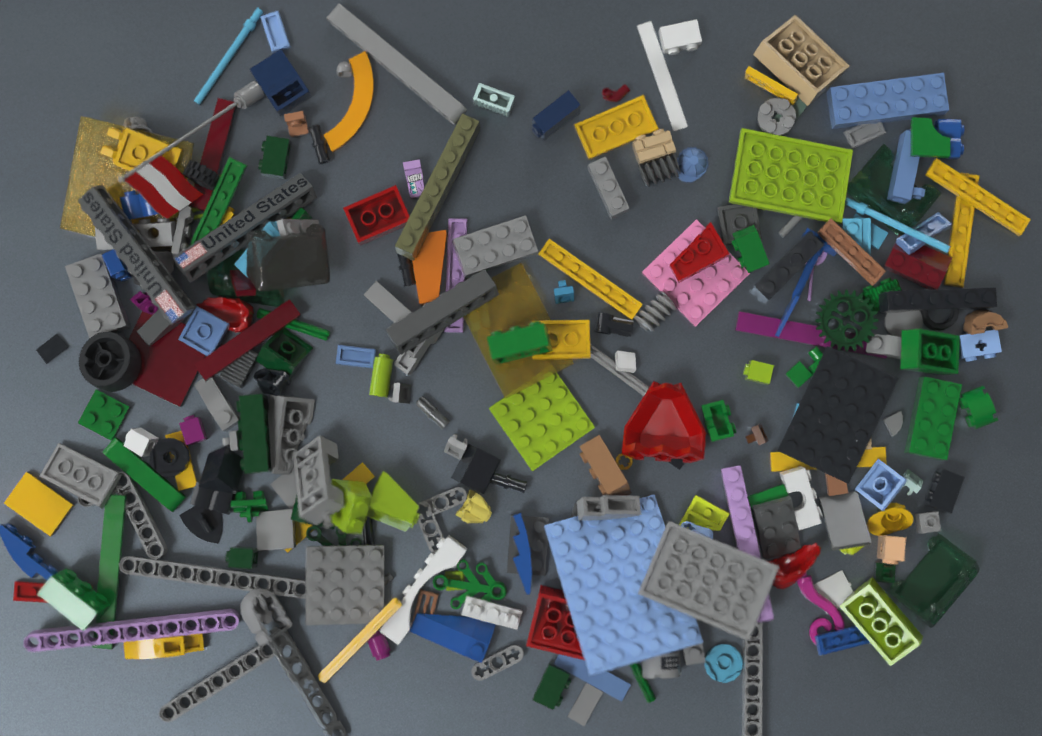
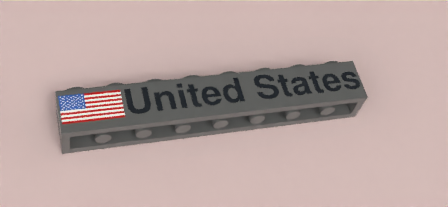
(233, 234)
(136, 254)

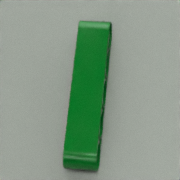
(144, 474)

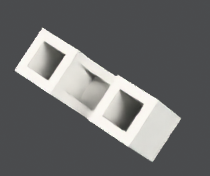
(798, 480)

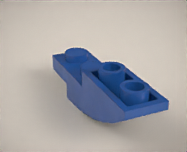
(21, 551)

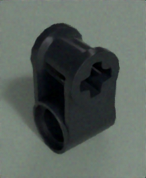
(271, 381)

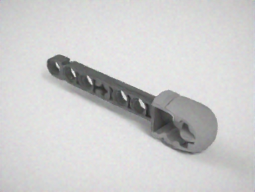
(262, 601)

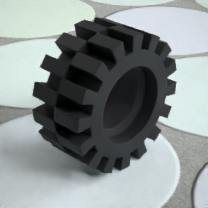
(201, 175)

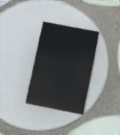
(51, 348)

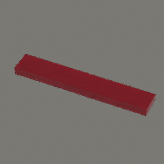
(214, 148)
(247, 340)

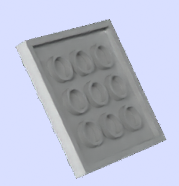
(344, 584)

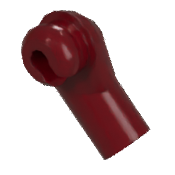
(615, 96)

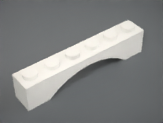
(446, 557)

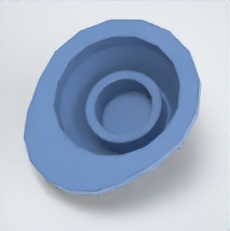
(692, 164)

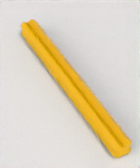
(367, 632)

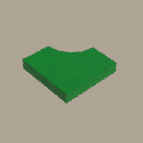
(927, 141)

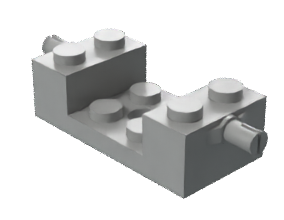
(315, 494)

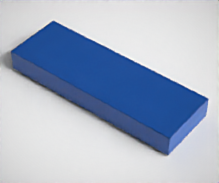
(840, 640)

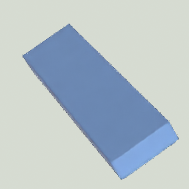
(604, 681)

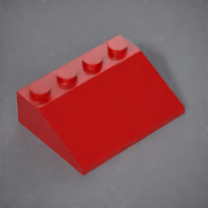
(553, 625)

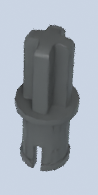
(432, 412)

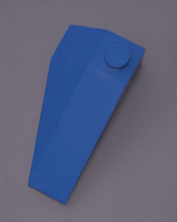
(458, 633)

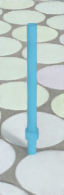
(249, 25)
(863, 209)

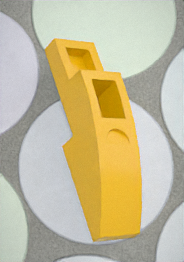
(163, 647)

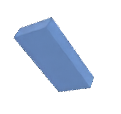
(355, 356)

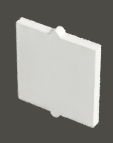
(834, 588)

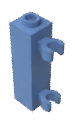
(904, 173)

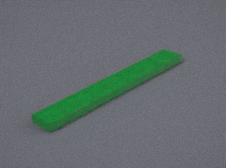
(110, 558)

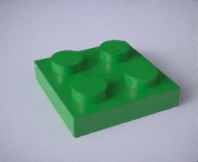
(104, 415)

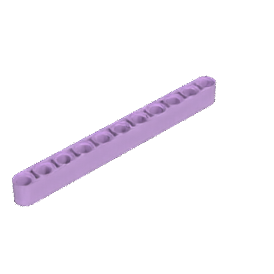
(124, 635)

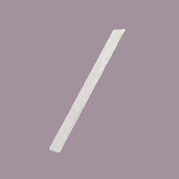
(662, 76)

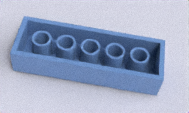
(887, 100)

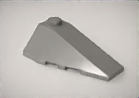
(287, 424)

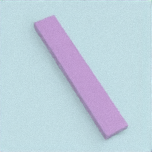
(454, 274)

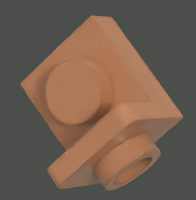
(296, 123)

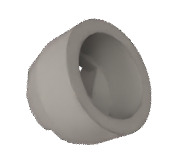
(344, 69)

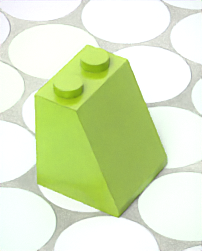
(392, 504)
(356, 505)

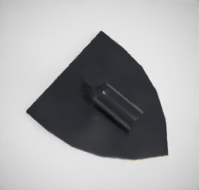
(203, 523)

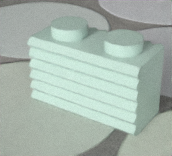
(494, 99)

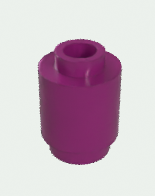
(379, 646)

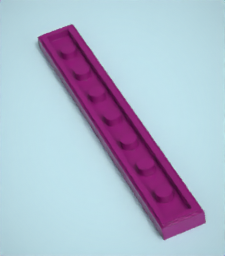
(792, 332)

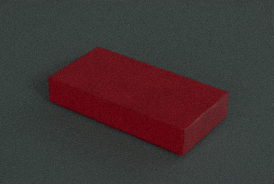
(242, 284)

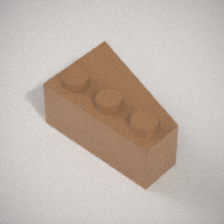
(604, 468)

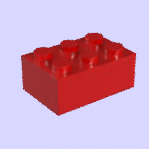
(377, 215)

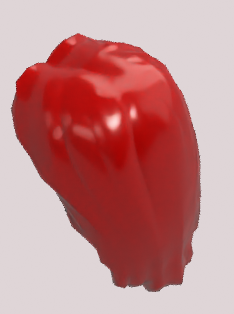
(230, 310)
(794, 565)

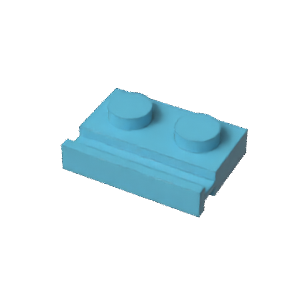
(859, 230)

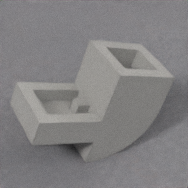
(885, 345)

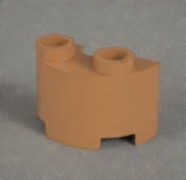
(982, 318)

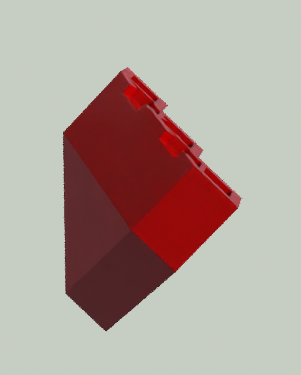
(665, 426)

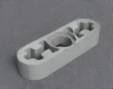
(495, 670)

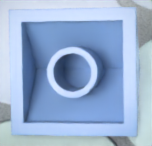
(881, 484)

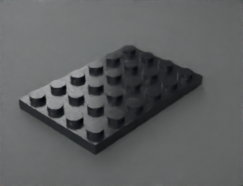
(838, 414)

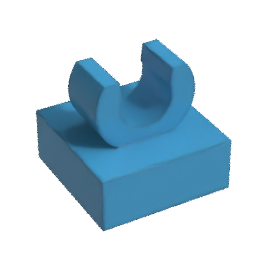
(563, 293)

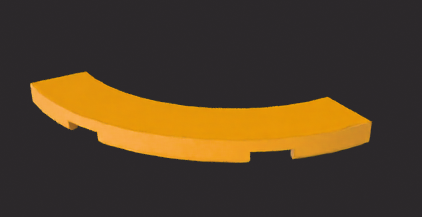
(360, 104)

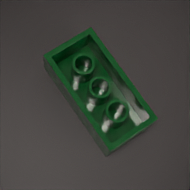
(255, 433)

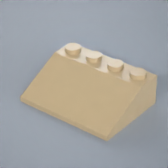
(801, 59)

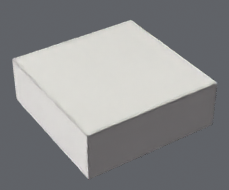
(625, 361)

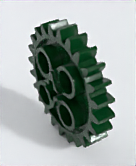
(837, 335)

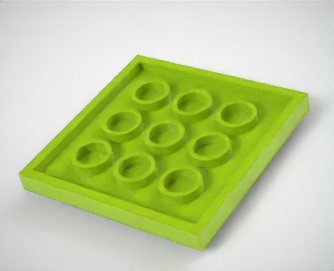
(542, 420)

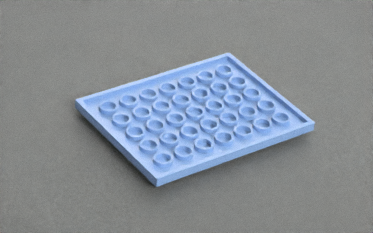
(601, 576)

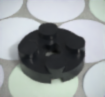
(178, 464)

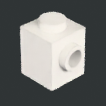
(140, 441)

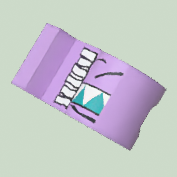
(414, 177)

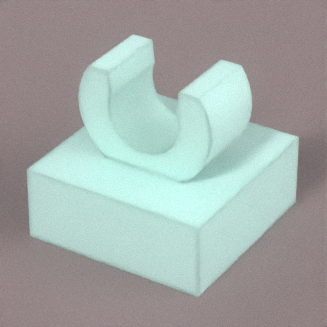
(913, 482)

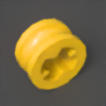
(622, 466)

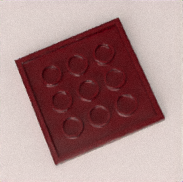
(166, 364)

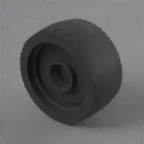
(110, 361)

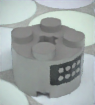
(663, 666)

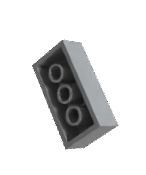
(495, 246)
(97, 296)

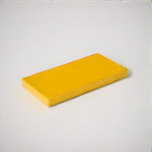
(616, 127)

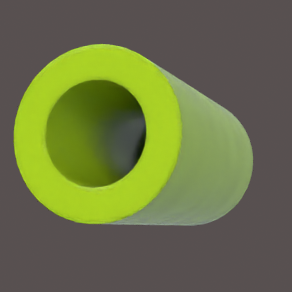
(381, 376)

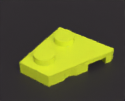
(705, 514)

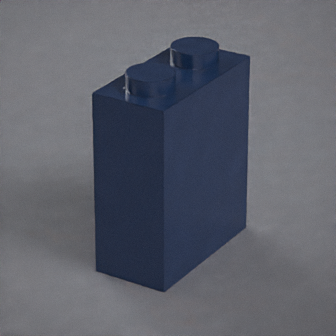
(555, 115)

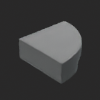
(894, 423)

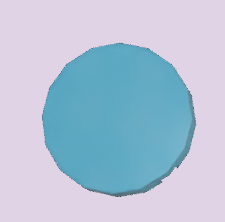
(723, 663)

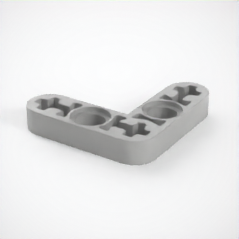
(433, 510)

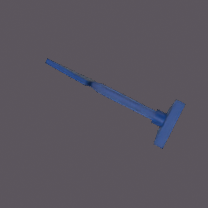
(802, 281)

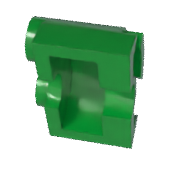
(717, 420)

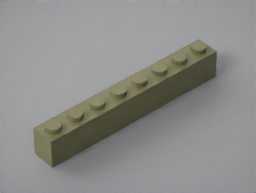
(437, 187)

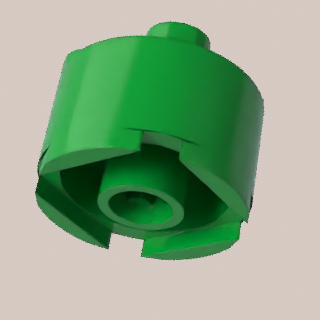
(978, 408)

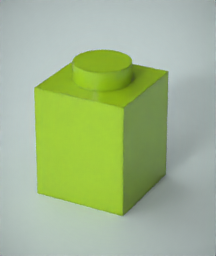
(758, 372)

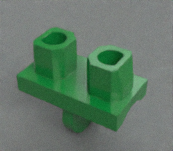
(249, 508)

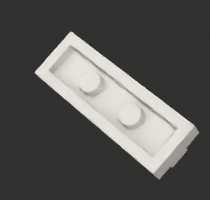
(491, 612)

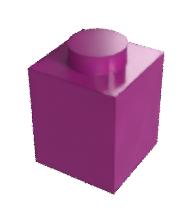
(193, 430)

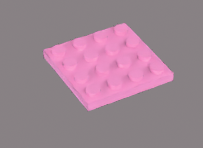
(700, 292)

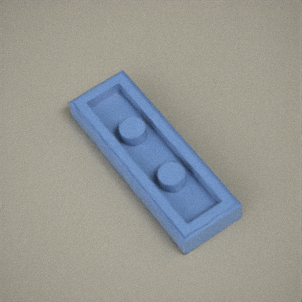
(932, 227)

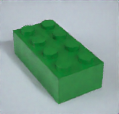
(933, 418)

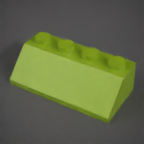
(881, 621)

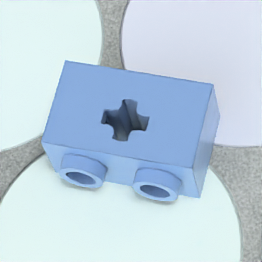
(989, 341)

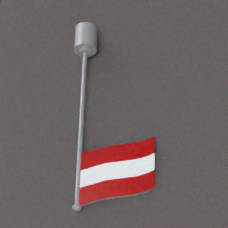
(162, 182)

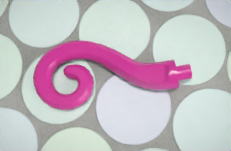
(808, 590)

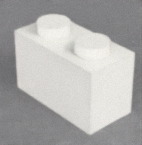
(680, 37)

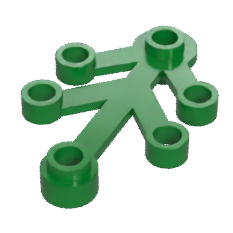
(473, 585)

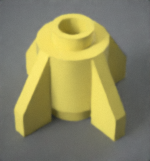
(474, 509)

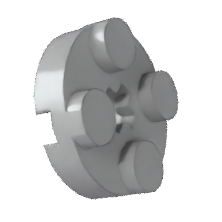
(779, 106)

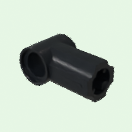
(610, 325)

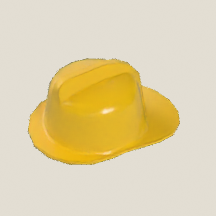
(890, 520)

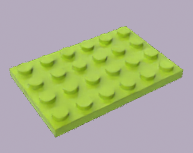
(790, 176)

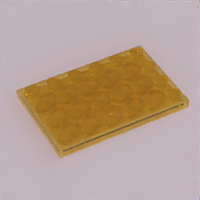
(514, 306)

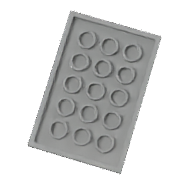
(708, 580)

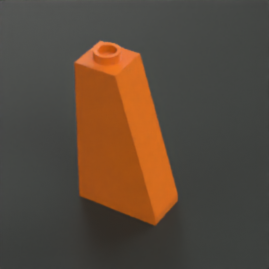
(429, 266)

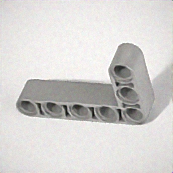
(139, 526)

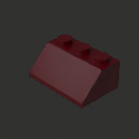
(921, 267)

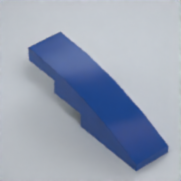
(523, 561)

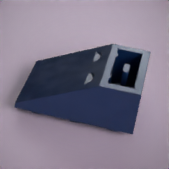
(280, 82)

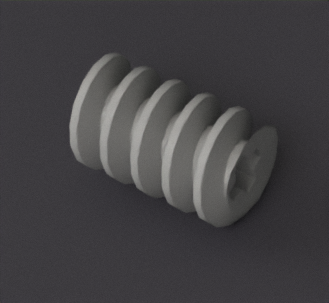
(655, 312)

